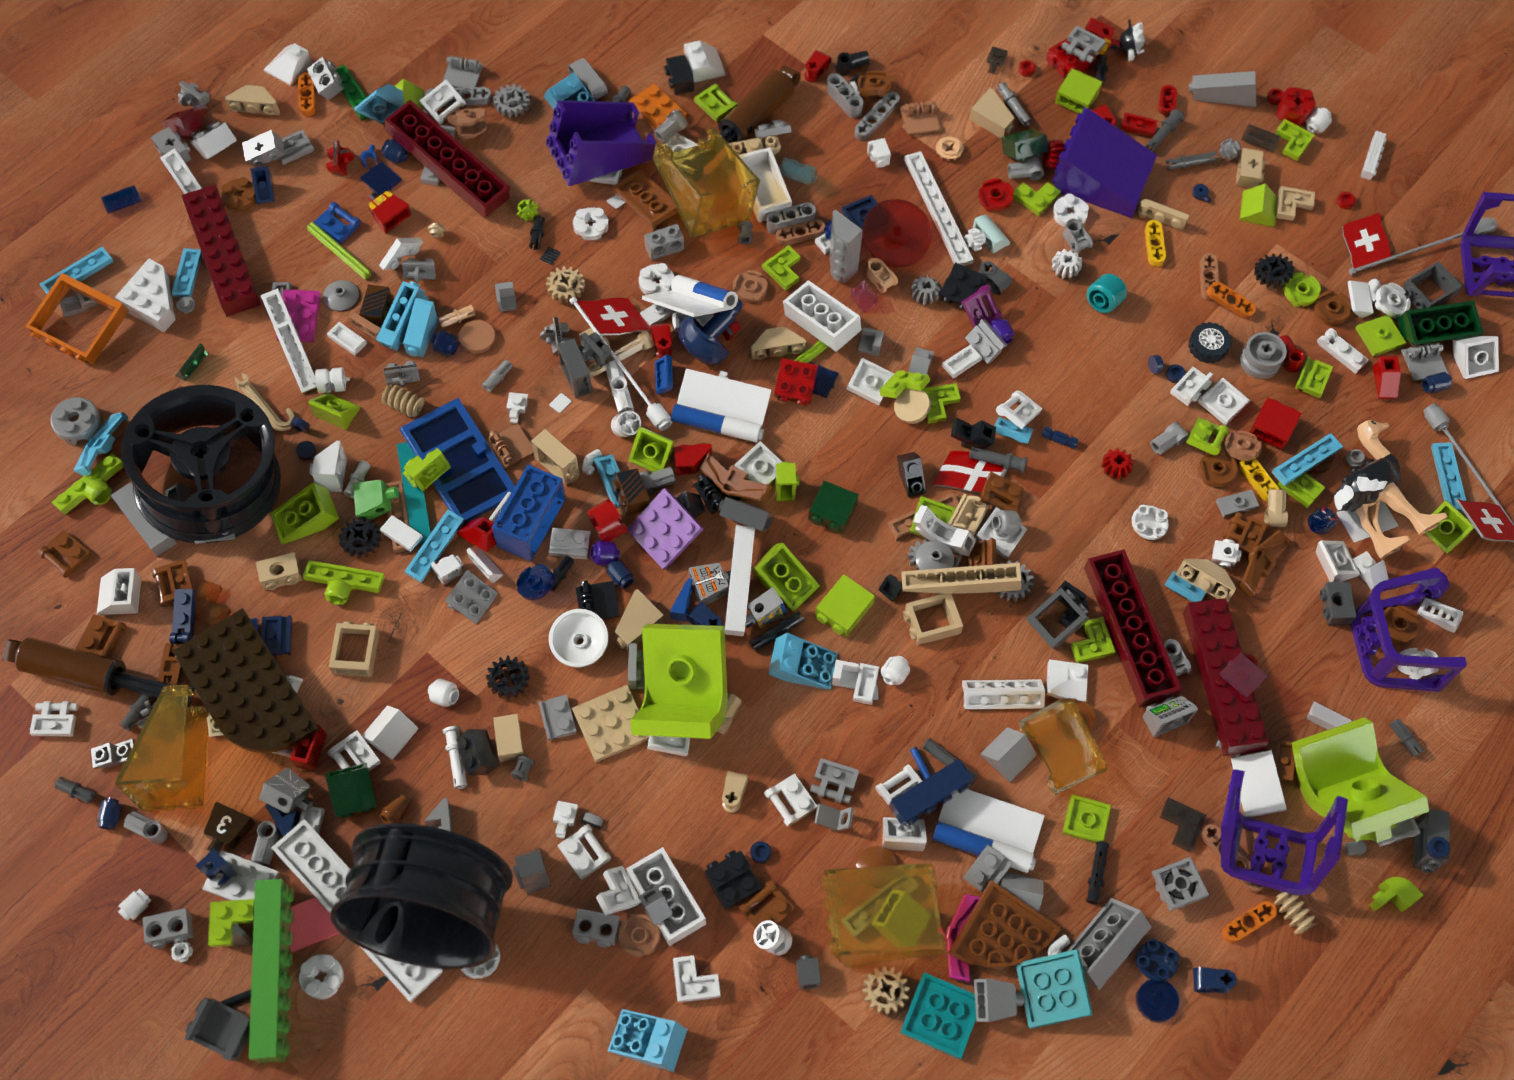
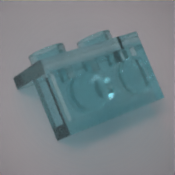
(798, 171)

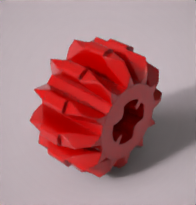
(1051, 157)
(1117, 463)

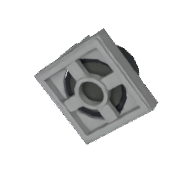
(1179, 885)

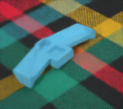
(99, 443)

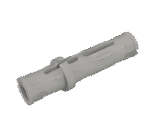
(1011, 100)

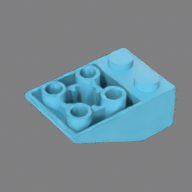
(568, 90)
(802, 662)
(648, 1039)

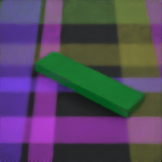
(351, 89)

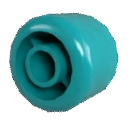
(1106, 293)

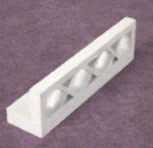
(1005, 695)

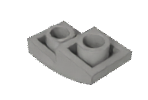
(111, 755)

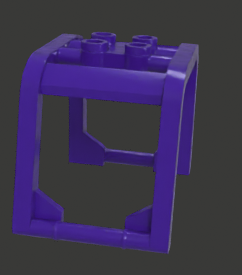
(1500, 269)
(1378, 674)
(1231, 831)

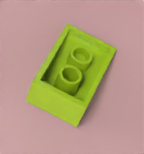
(304, 514)
(786, 575)

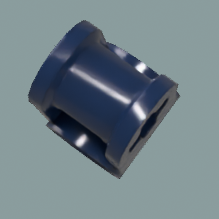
(703, 616)
(1209, 980)

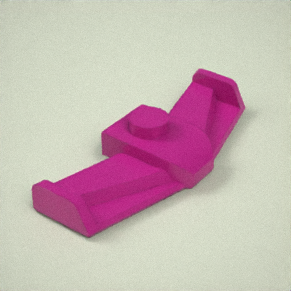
(958, 969)

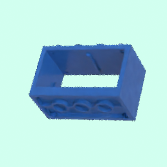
(529, 513)

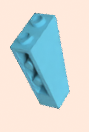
(396, 322)

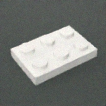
(243, 884)

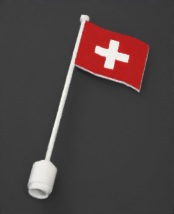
(620, 317)

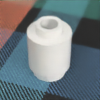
(134, 905)

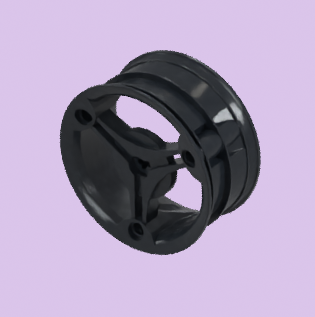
(199, 456)
(422, 896)

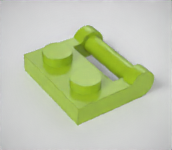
(712, 105)
(1201, 433)

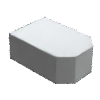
(1355, 848)

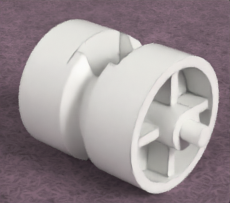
(330, 380)
(625, 424)
(773, 938)

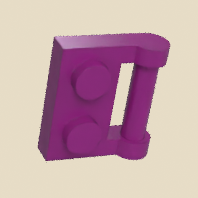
(976, 309)

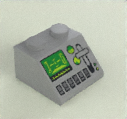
(1169, 715)

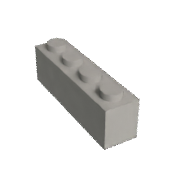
(155, 540)

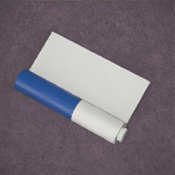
(694, 297)
(721, 405)
(978, 820)

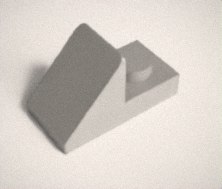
(921, 361)
(441, 816)

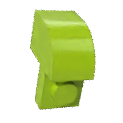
(1399, 891)

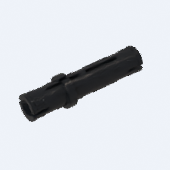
(783, 627)
(1094, 895)

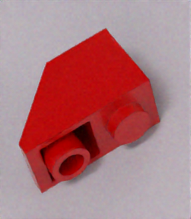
(1387, 377)
(690, 457)
(479, 533)

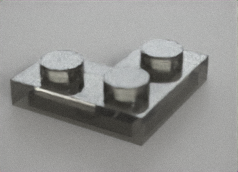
(1188, 822)

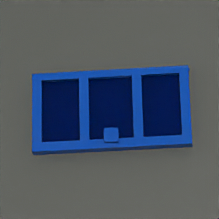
(476, 476)

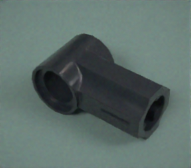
(848, 61)

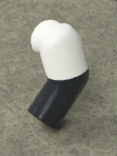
(853, 83)

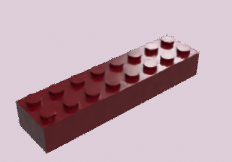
(447, 159)
(221, 250)
(1132, 628)
(1214, 645)

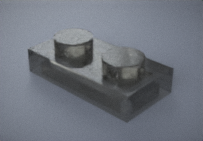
(1260, 138)

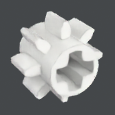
(975, 239)

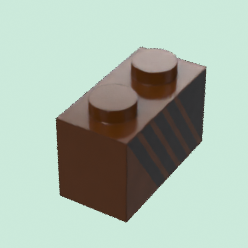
(376, 304)
(631, 491)

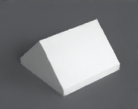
(1336, 561)
(390, 732)
(903, 837)

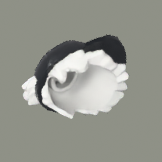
(1132, 40)

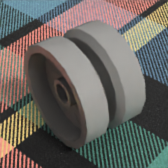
(1263, 355)

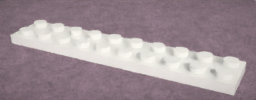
(325, 877)

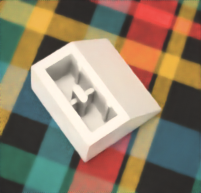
(213, 140)
(119, 592)

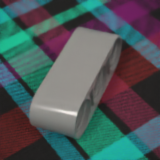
(589, 78)
(845, 96)
(781, 218)

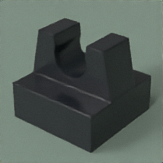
(891, 587)

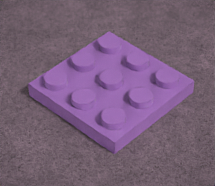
(665, 529)

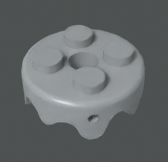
(83, 428)

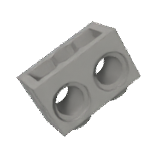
(325, 78)
(664, 242)
(598, 922)
(168, 923)

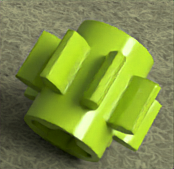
(527, 210)

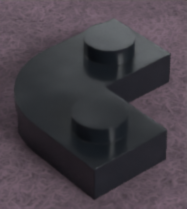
(1070, 614)

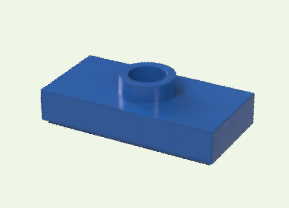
(663, 375)

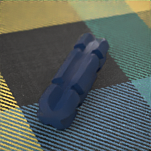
(1060, 437)

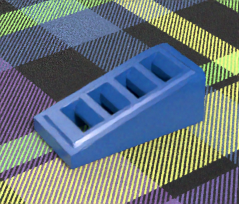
(681, 605)

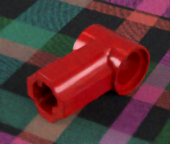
(1294, 356)

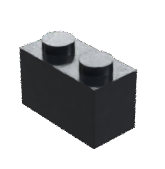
(679, 74)
(477, 752)

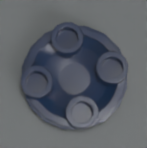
(1157, 960)

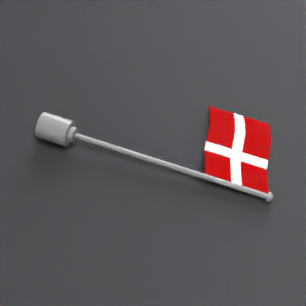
(965, 475)

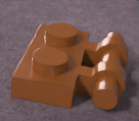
(1251, 534)

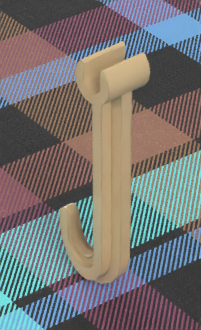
(642, 342)
(249, 391)

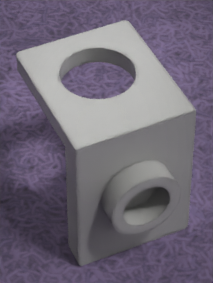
(833, 818)

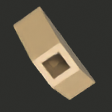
(253, 100)
(757, 144)
(777, 343)
(1207, 577)

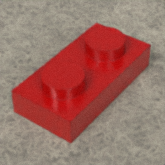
(1139, 124)

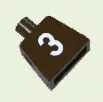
(226, 827)

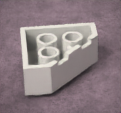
(149, 296)

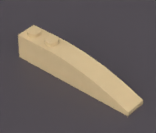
(964, 579)

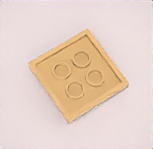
(607, 723)

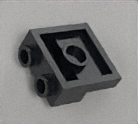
(961, 284)
(732, 879)

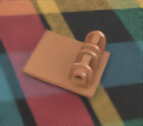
(920, 117)
(510, 445)

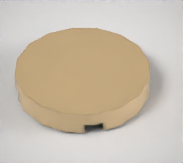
(912, 406)

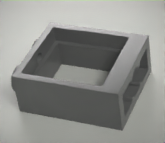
(1437, 273)
(574, 368)
(745, 514)
(1053, 642)
(1431, 825)

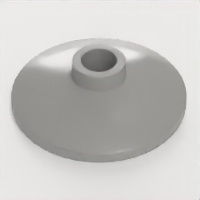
(341, 301)
(926, 561)

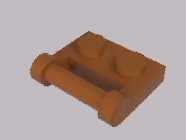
(1002, 489)
(68, 548)
(178, 577)
(96, 634)
(774, 911)

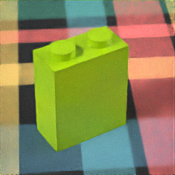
(844, 606)

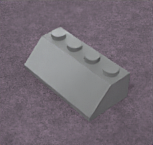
(844, 248)
(1109, 940)

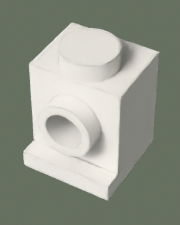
(879, 152)
(448, 568)

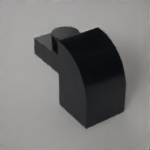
(977, 435)

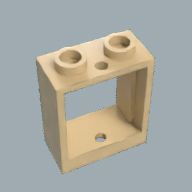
(555, 457)
(950, 609)
(354, 668)

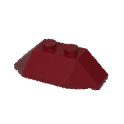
(186, 121)

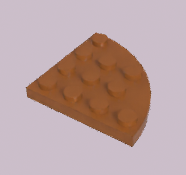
(1002, 931)

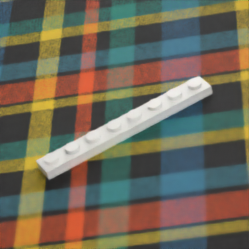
(938, 209)

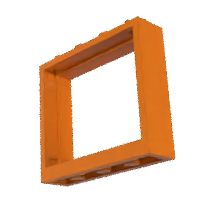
(51, 302)

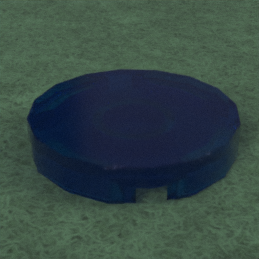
(535, 582)
(1157, 1000)

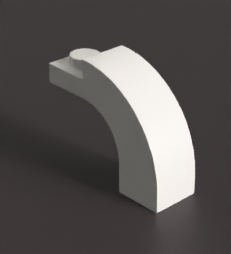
(934, 529)

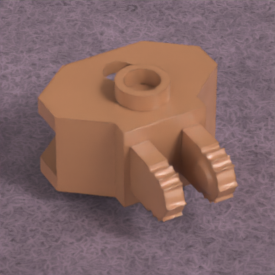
(468, 121)

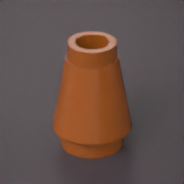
(394, 810)

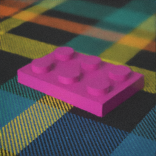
(304, 310)

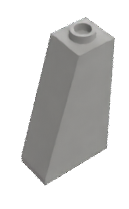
(1225, 88)

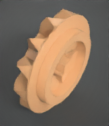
(946, 143)

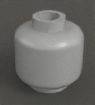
(1006, 522)

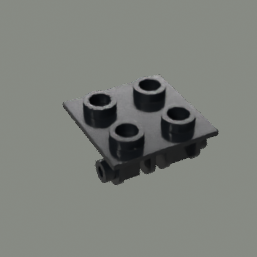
(711, 493)
(598, 598)

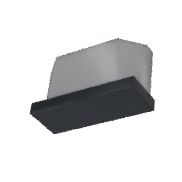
(593, 820)

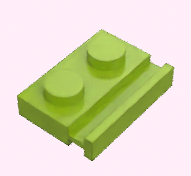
(1314, 377)
(1303, 489)

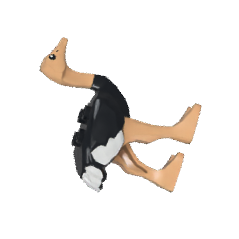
(1376, 483)

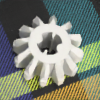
(1066, 264)

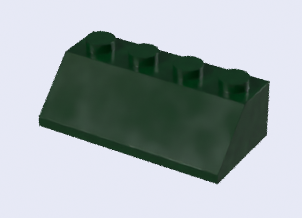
(1440, 323)

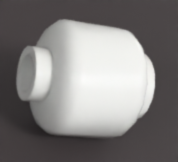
(1318, 120)
(895, 670)
(443, 693)

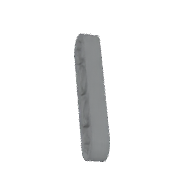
(478, 91)
(876, 115)

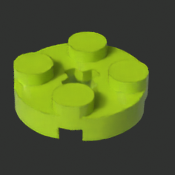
(1300, 298)

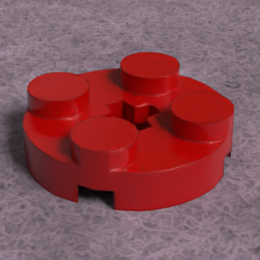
(998, 203)

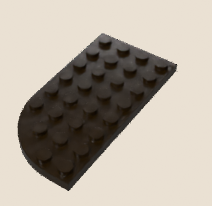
(245, 687)

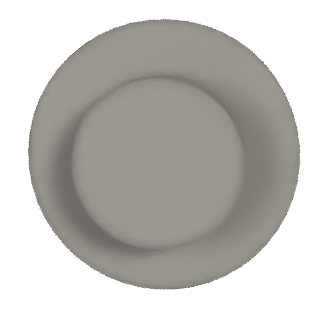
(185, 304)
(1355, 458)

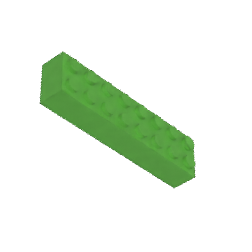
(271, 971)

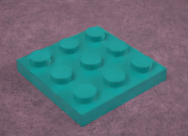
(1054, 989)
(940, 1016)

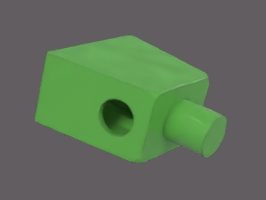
(373, 498)

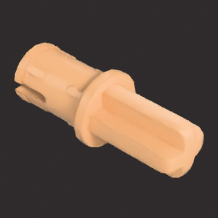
(456, 316)

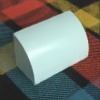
(994, 236)

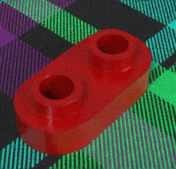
(1167, 99)

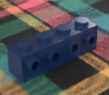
(930, 792)

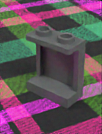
(219, 1028)

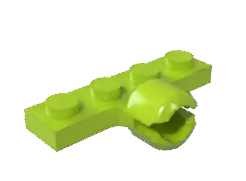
(90, 486)
(342, 580)

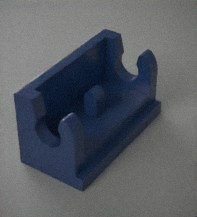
(215, 864)

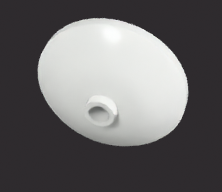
(573, 626)

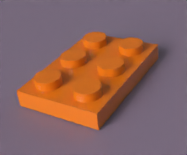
(655, 105)

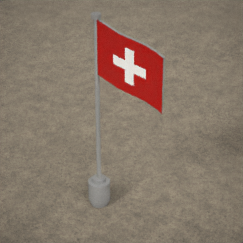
(1370, 245)
(1487, 518)

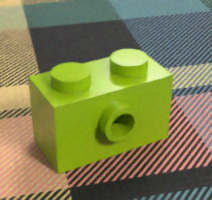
(786, 481)

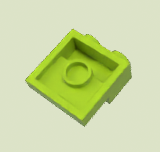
(424, 472)

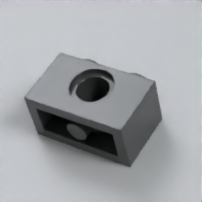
(1342, 594)

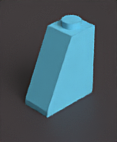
(420, 327)

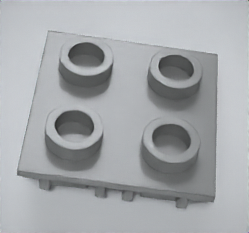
(462, 72)
(1424, 360)
(471, 597)

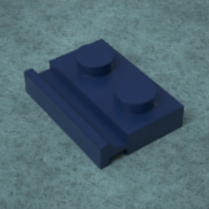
(277, 634)

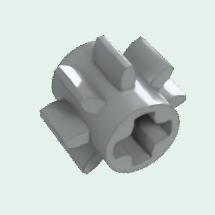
(1230, 149)

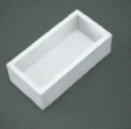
(772, 190)

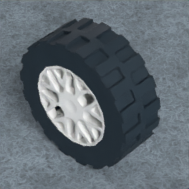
(1218, 340)

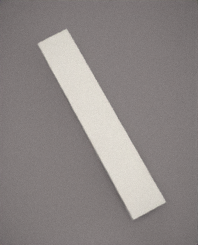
(289, 340)
(739, 581)

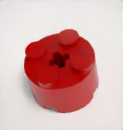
(1296, 105)
(607, 521)

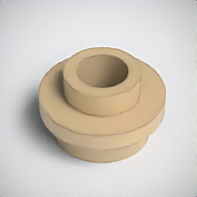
(436, 230)

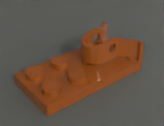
(646, 199)

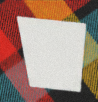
(1353, 524)

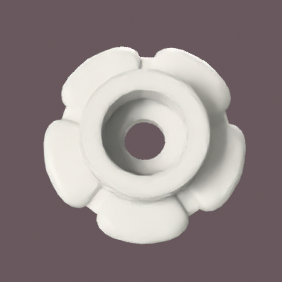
(176, 949)

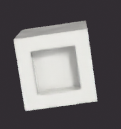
(845, 674)

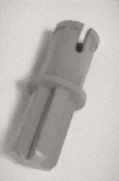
(497, 376)

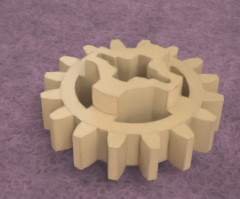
(563, 284)
(889, 999)

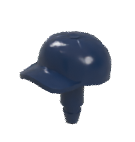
(701, 340)

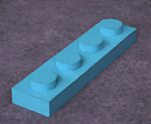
(82, 269)
(1307, 459)
(1448, 473)
(434, 546)

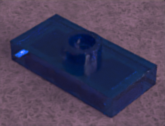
(121, 199)

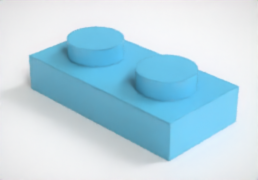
(1008, 428)
(1184, 588)

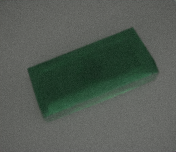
(192, 363)

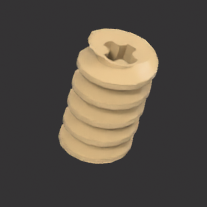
(402, 400)
(1295, 912)

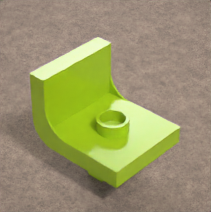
(682, 681)
(1349, 766)

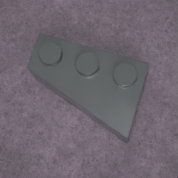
(531, 871)

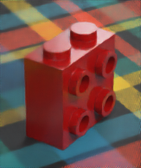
(1064, 62)
(795, 381)
(1275, 423)

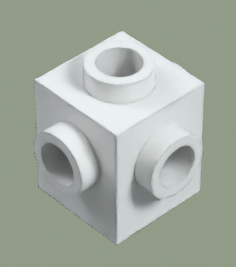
(1229, 559)

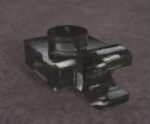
(996, 58)

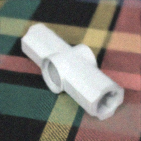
(617, 379)

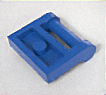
(333, 226)

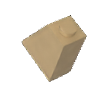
(992, 114)
(637, 615)

